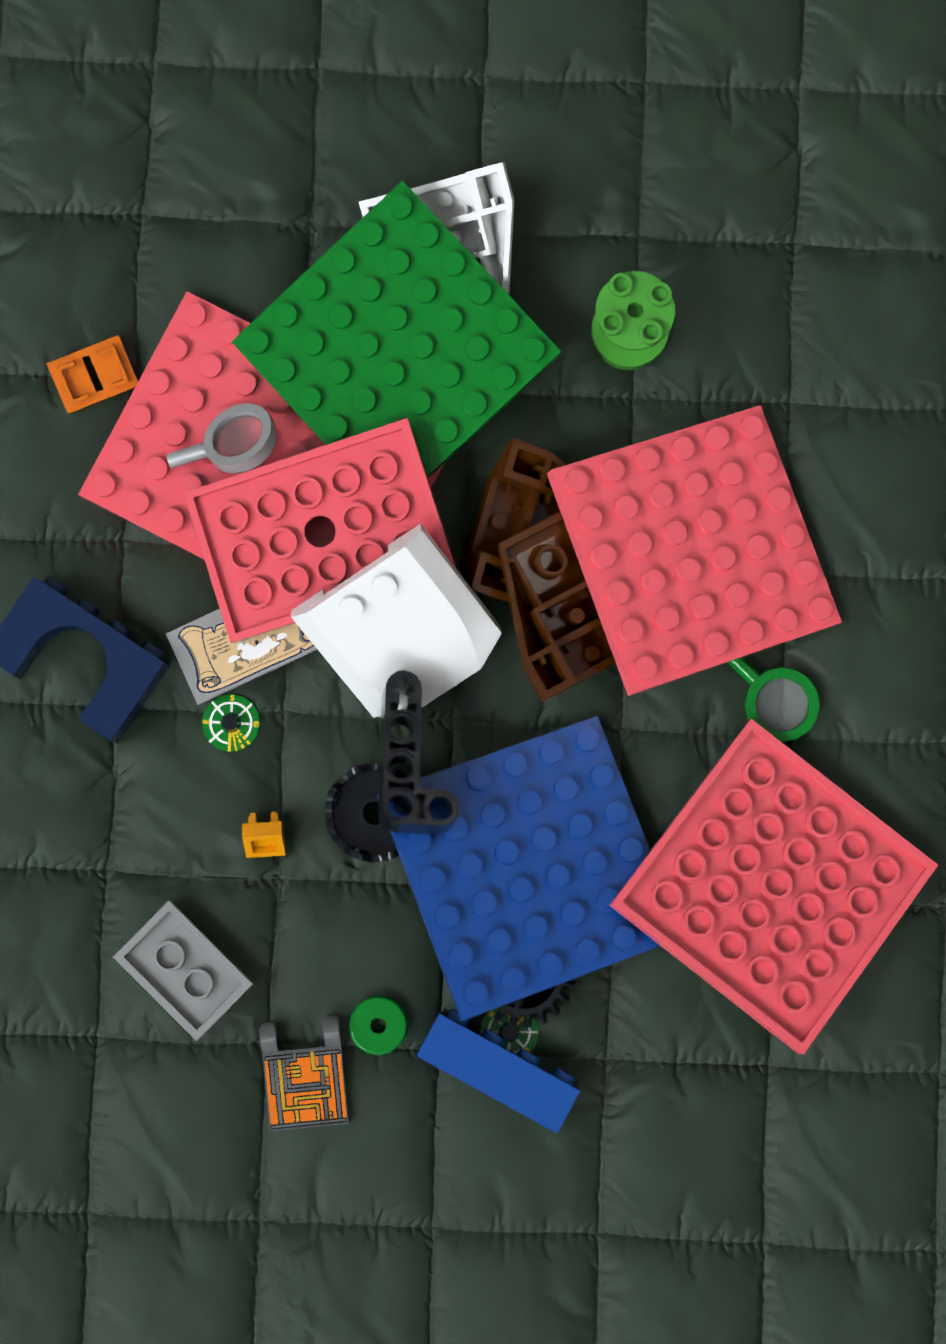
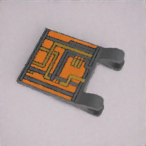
(304, 1083)

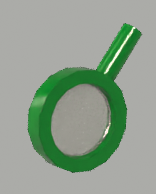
(779, 700)

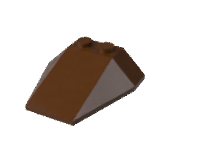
(512, 501)
(552, 609)

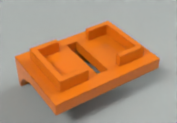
(74, 379)

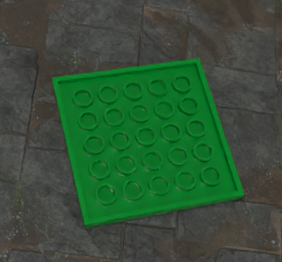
(396, 331)

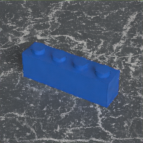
(498, 1071)

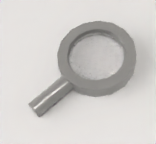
(233, 441)

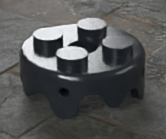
(346, 818)

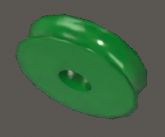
(365, 1037)

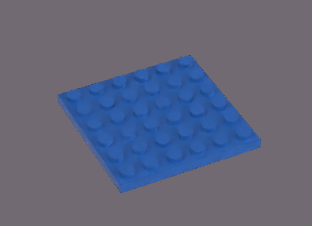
(527, 868)

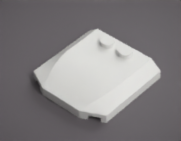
(401, 615)

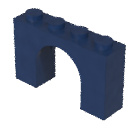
(131, 669)

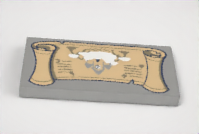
(218, 666)

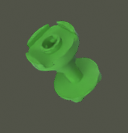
(632, 319)

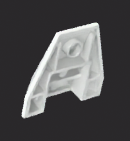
(477, 212)

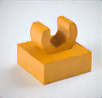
(263, 838)

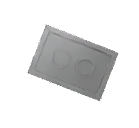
(183, 970)

